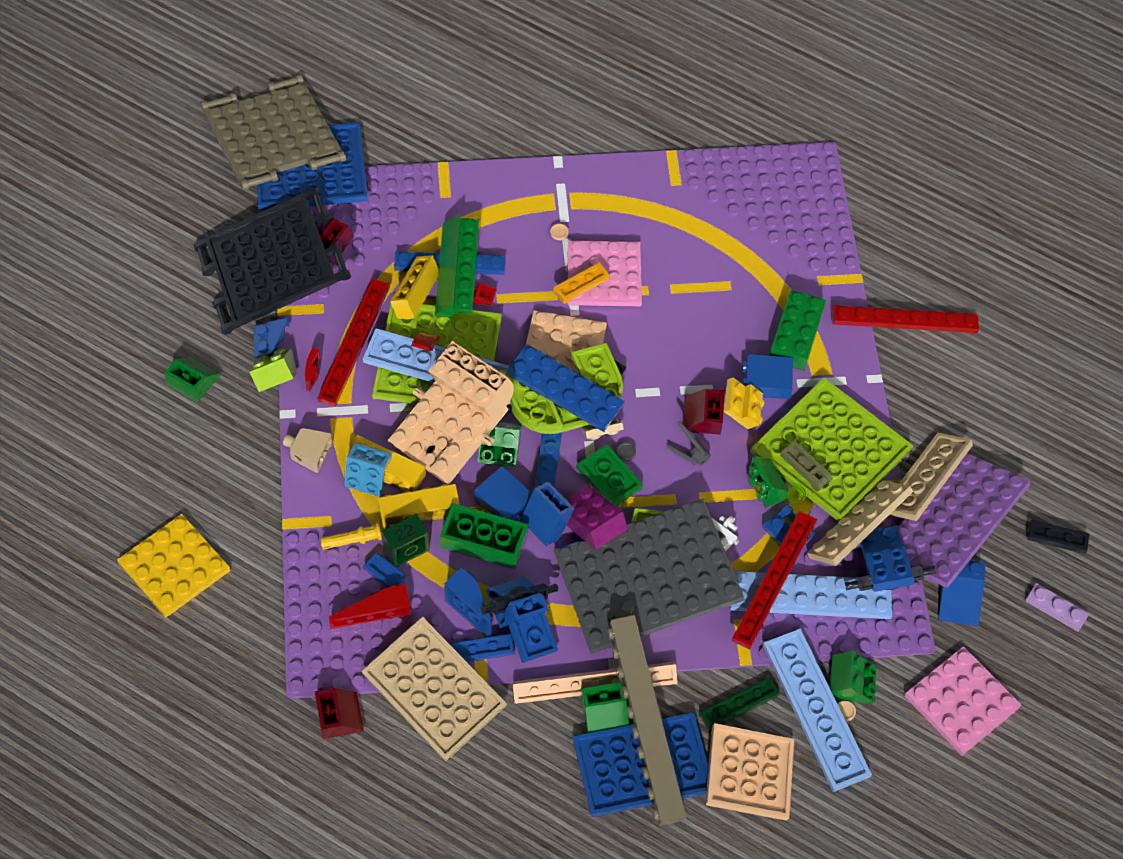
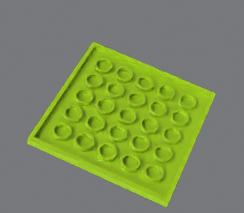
(473, 332)
(842, 439)

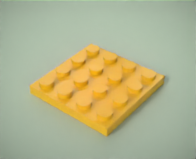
(173, 565)

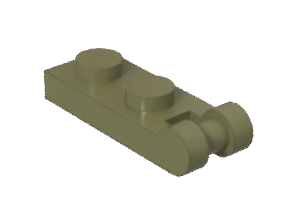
(806, 465)

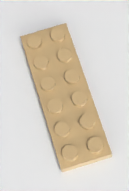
(931, 473)
(859, 522)

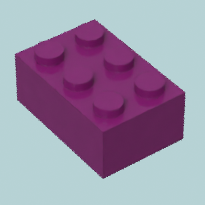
(595, 517)

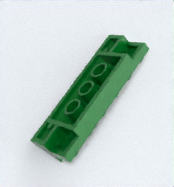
(457, 267)

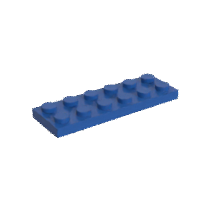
(565, 387)

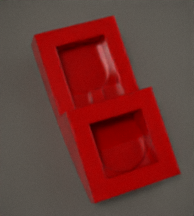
(484, 294)
(425, 341)
(311, 368)

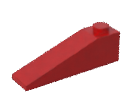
(383, 605)

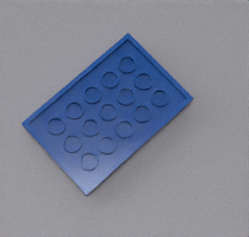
(614, 771)

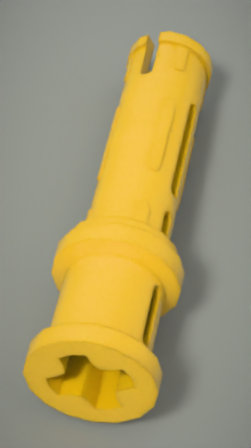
(360, 535)

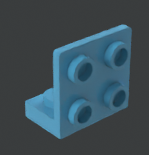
(366, 469)

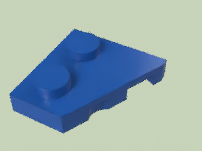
(268, 337)

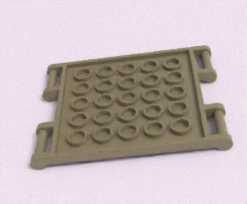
(272, 132)

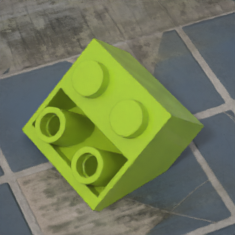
(273, 369)

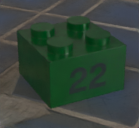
(405, 540)

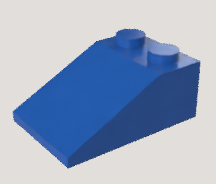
(465, 597)
(963, 598)

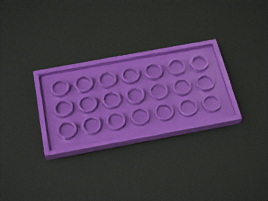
(961, 517)

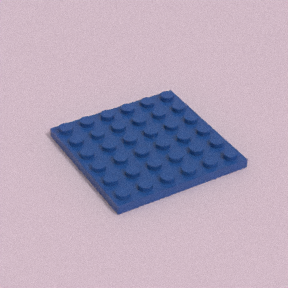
(336, 181)

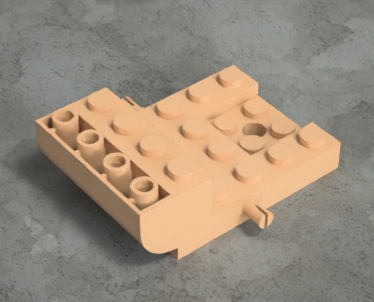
(454, 413)

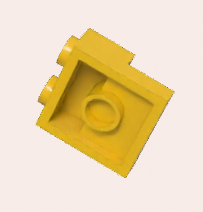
(743, 403)

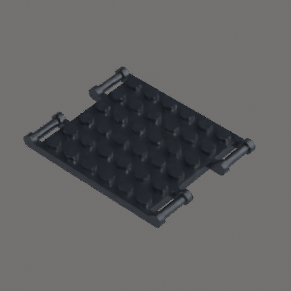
(271, 260)

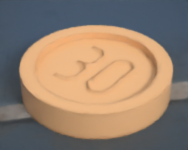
(559, 232)
(847, 709)

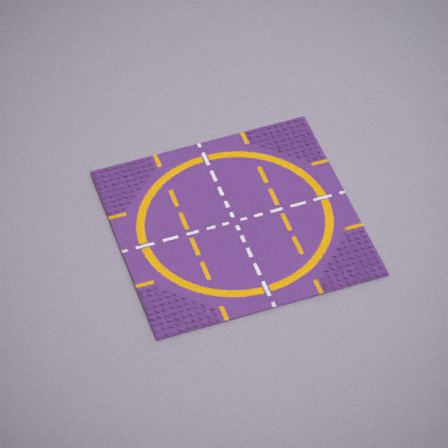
(718, 260)

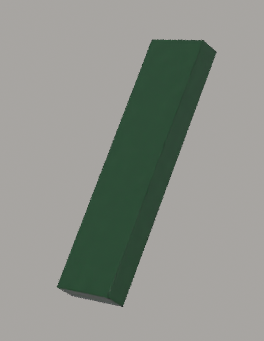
(739, 703)

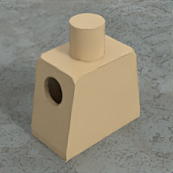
(309, 448)

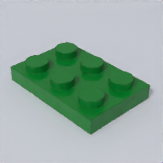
(609, 475)

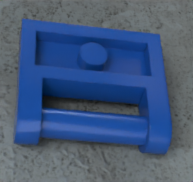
(778, 527)

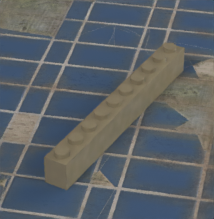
(647, 721)

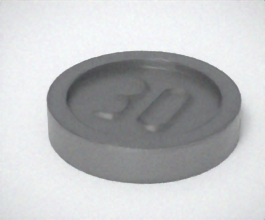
(626, 451)

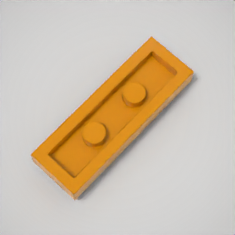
(581, 283)

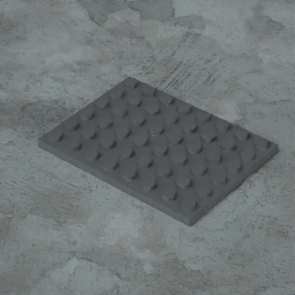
(656, 569)

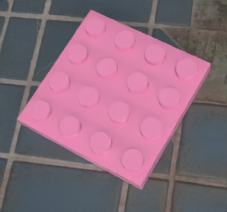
(621, 262)
(962, 700)

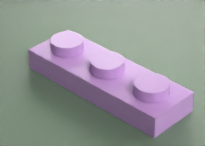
(1057, 607)

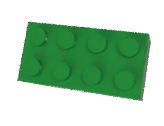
(798, 328)
(484, 536)

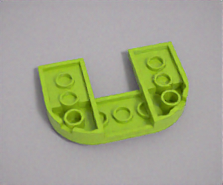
(547, 417)

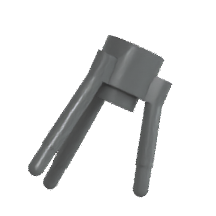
(699, 453)

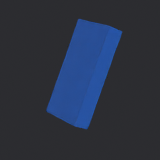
(384, 571)

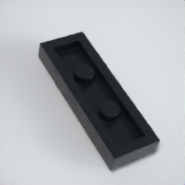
(1058, 536)

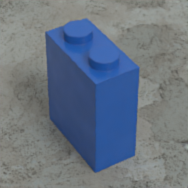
(769, 374)
(503, 495)
(547, 513)

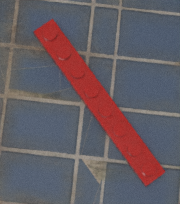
(905, 319)
(353, 342)
(774, 580)

